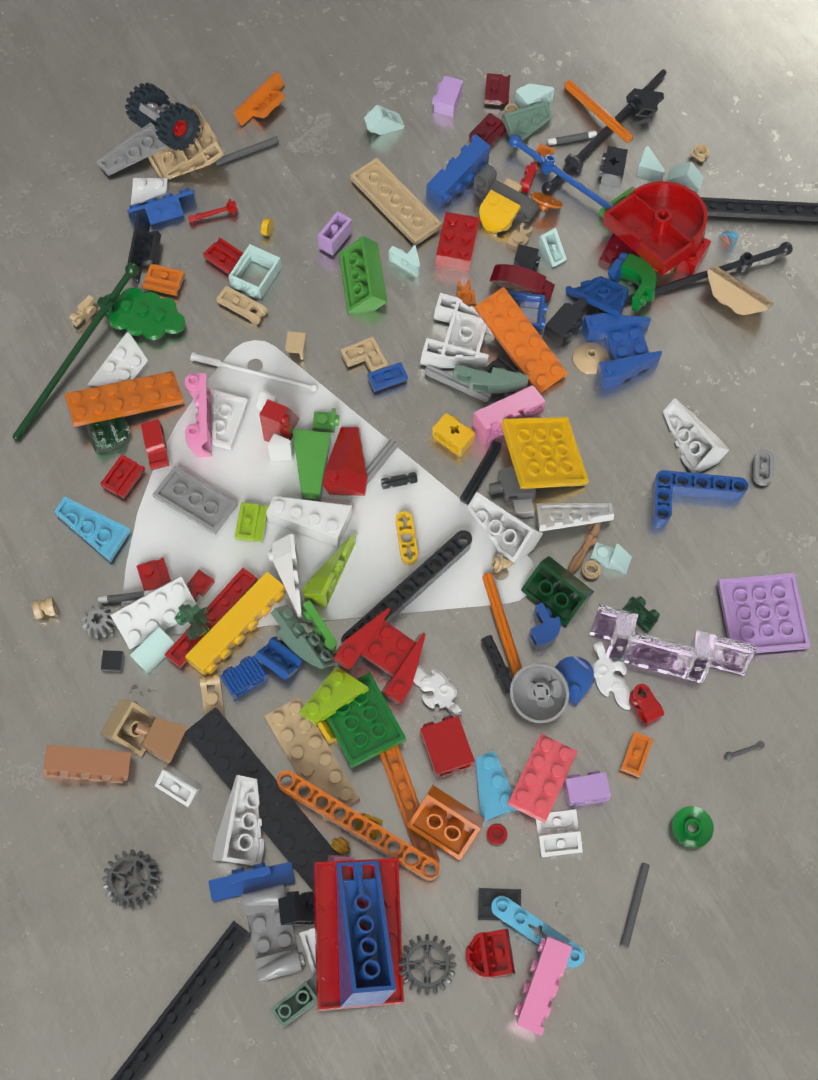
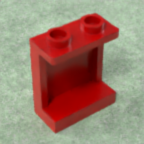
(447, 746)

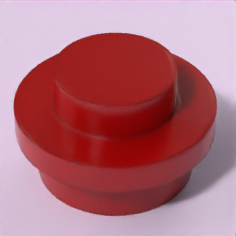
(497, 834)

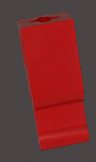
(155, 444)

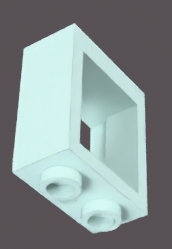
(262, 258)

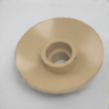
(586, 363)

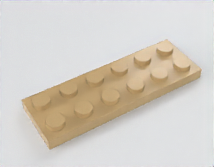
(396, 201)
(310, 754)

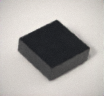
(112, 661)

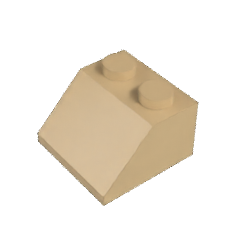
(122, 724)

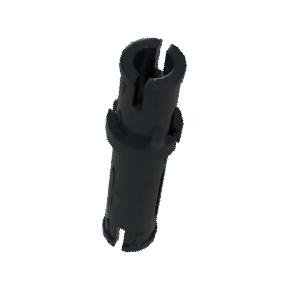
(489, 644)

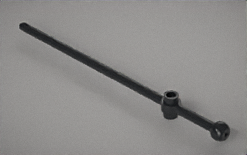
(574, 162)
(744, 263)

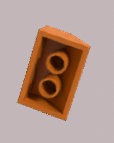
(446, 822)

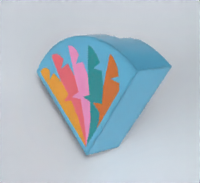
(729, 238)

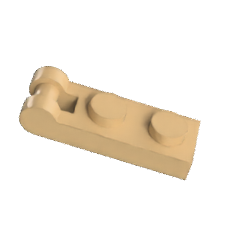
(241, 304)
(212, 698)

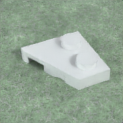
(148, 188)

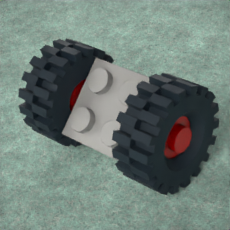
(174, 122)

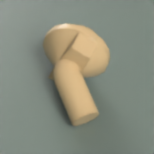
(499, 563)

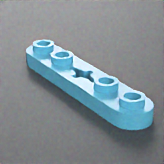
(520, 918)

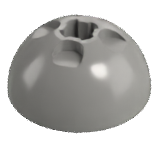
(532, 699)

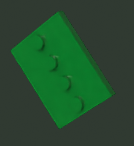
(366, 725)

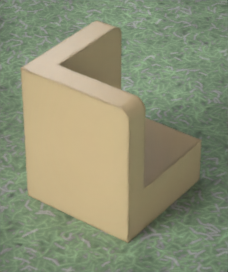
(296, 343)

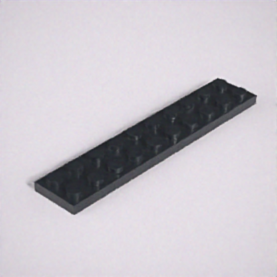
(280, 815)

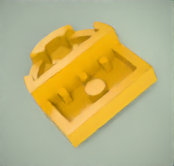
(497, 212)

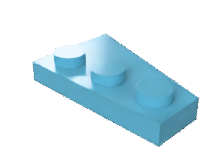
(492, 787)

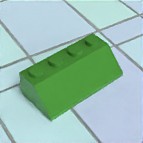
(362, 276)

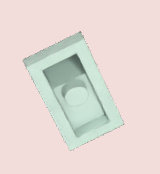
(409, 261)
(615, 559)

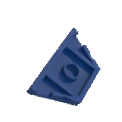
(602, 294)

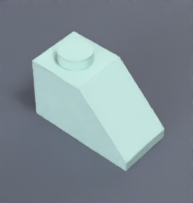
(533, 94)
(383, 121)

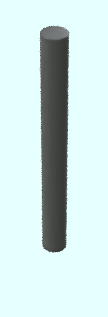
(247, 150)
(635, 905)

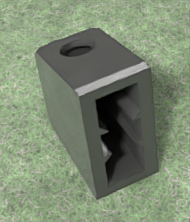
(509, 486)

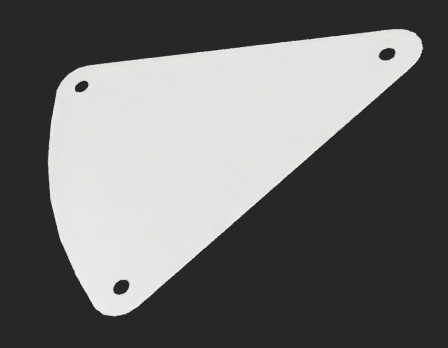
(250, 477)

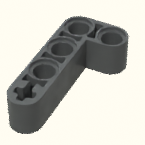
(486, 181)

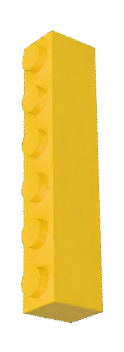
(236, 624)

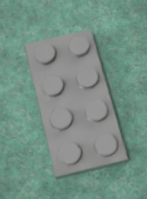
(195, 500)

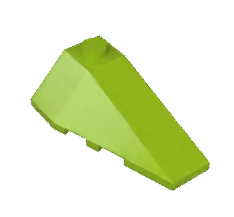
(325, 580)

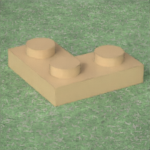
(364, 351)

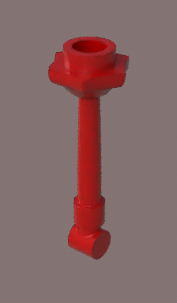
(231, 207)

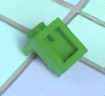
(325, 421)

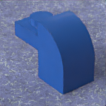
(548, 630)

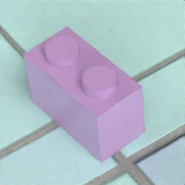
(448, 96)
(335, 233)
(586, 789)

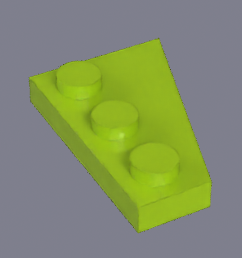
(331, 695)

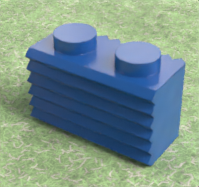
(244, 676)

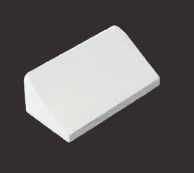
(280, 448)
(178, 785)

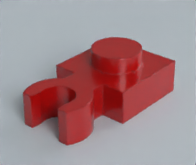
(200, 584)

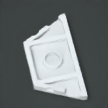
(122, 364)

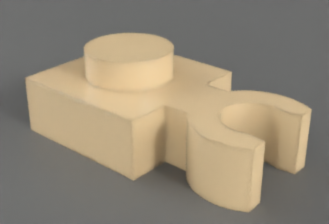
(519, 237)
(85, 310)

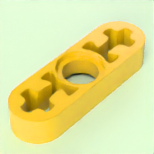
(409, 530)

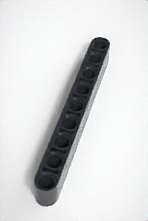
(413, 584)

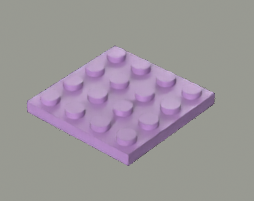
(764, 612)

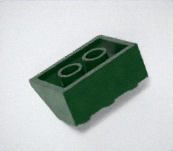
(557, 590)

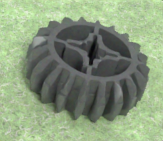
(128, 887)
(437, 964)

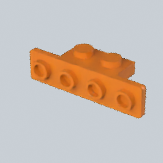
(262, 100)

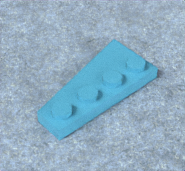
(96, 529)

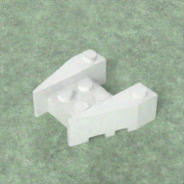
(462, 338)

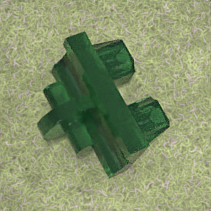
(197, 619)
(646, 619)

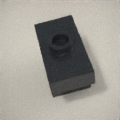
(644, 101)

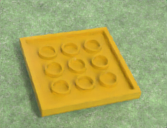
(544, 452)

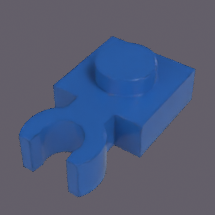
(615, 270)

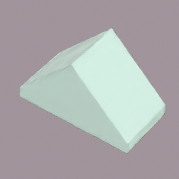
(650, 167)
(686, 175)
(551, 247)

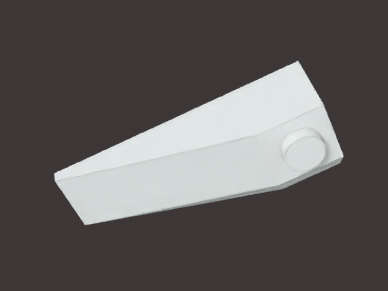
(285, 563)
(240, 831)

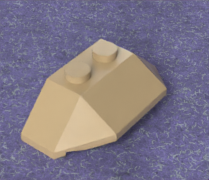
(735, 293)

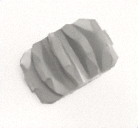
(91, 624)

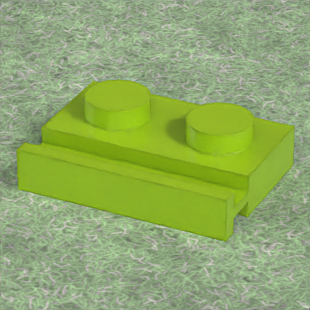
(251, 522)

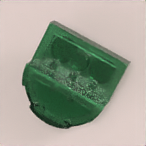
(108, 434)

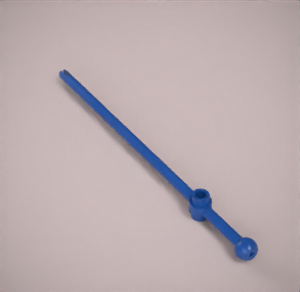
(548, 165)

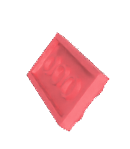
(542, 778)

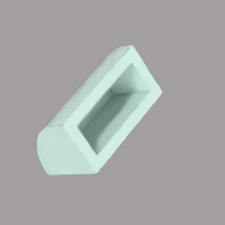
(152, 650)

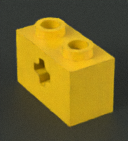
(453, 434)

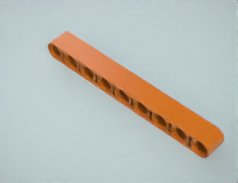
(351, 816)

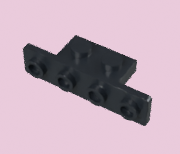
(144, 245)

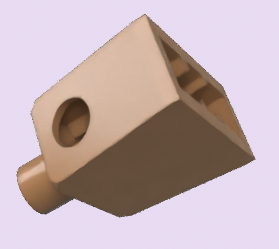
(161, 738)

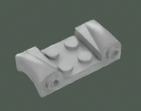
(272, 943)

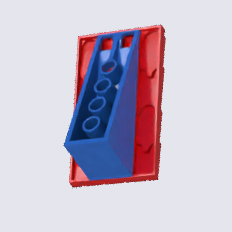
(357, 933)

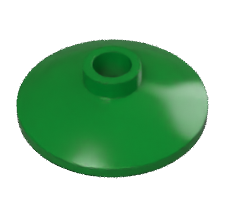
(699, 820)

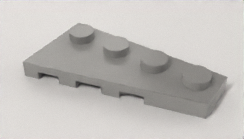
(134, 149)

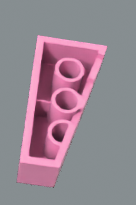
(519, 405)
(543, 984)

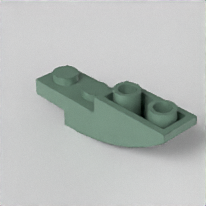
(496, 382)
(299, 641)
(296, 1002)

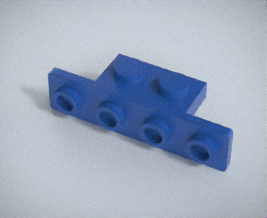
(163, 209)
(244, 881)

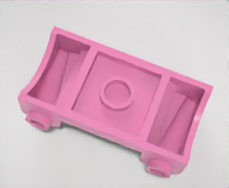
(199, 434)

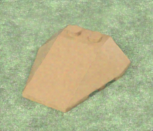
(202, 153)

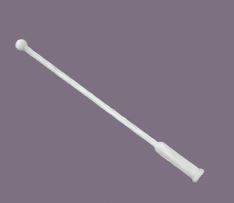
(216, 362)

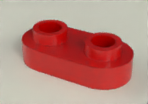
(530, 172)

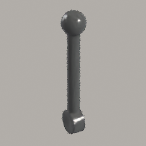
(759, 745)

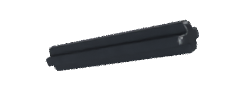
(480, 472)

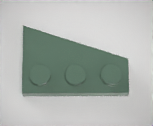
(527, 120)

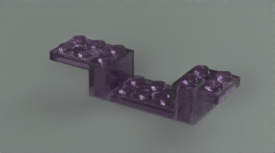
(665, 656)

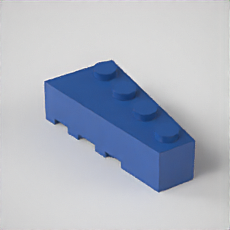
(458, 172)

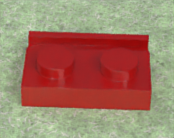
(223, 255)
(122, 476)
(153, 574)

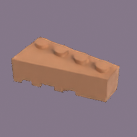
(86, 764)

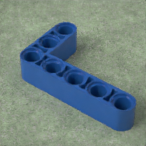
(691, 488)

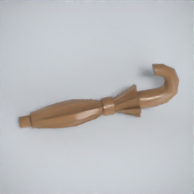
(590, 539)

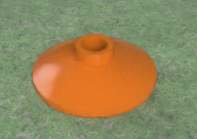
(545, 201)

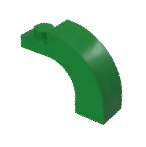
(643, 274)

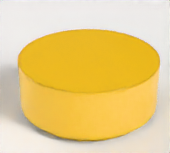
(267, 227)

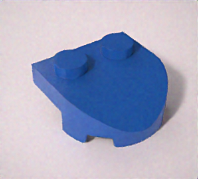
(279, 658)
(578, 674)

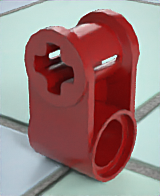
(647, 706)

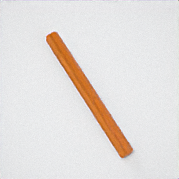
(596, 109)
(502, 623)

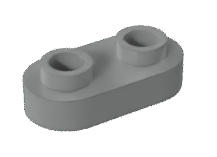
(763, 468)

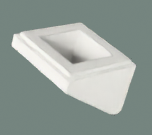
(263, 396)
(523, 508)

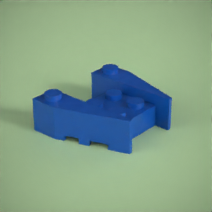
(624, 346)

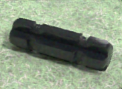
(399, 480)

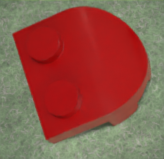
(491, 954)

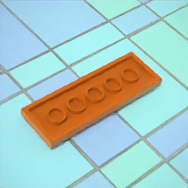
(520, 340)
(123, 398)

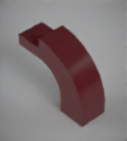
(522, 278)

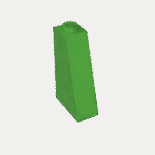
(312, 458)

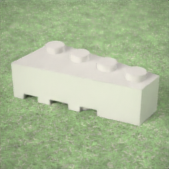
(311, 518)

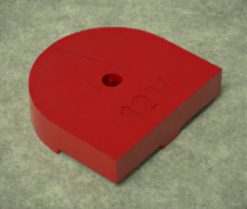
(660, 223)

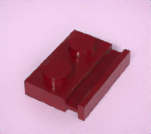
(497, 89)
(489, 129)

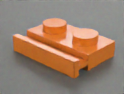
(163, 279)

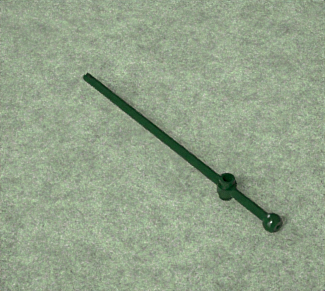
(106, 305)

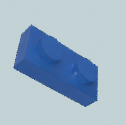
(387, 377)

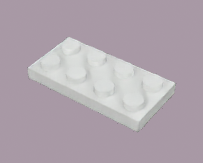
(152, 611)

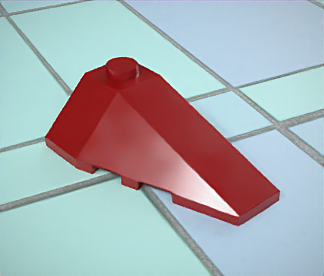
(346, 466)

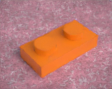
(636, 754)

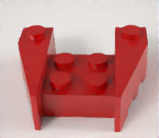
(387, 650)

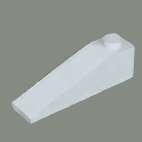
(695, 440)
(508, 532)

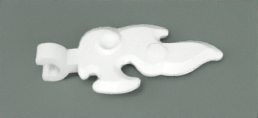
(605, 678)
(443, 691)

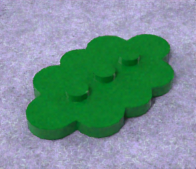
(146, 314)

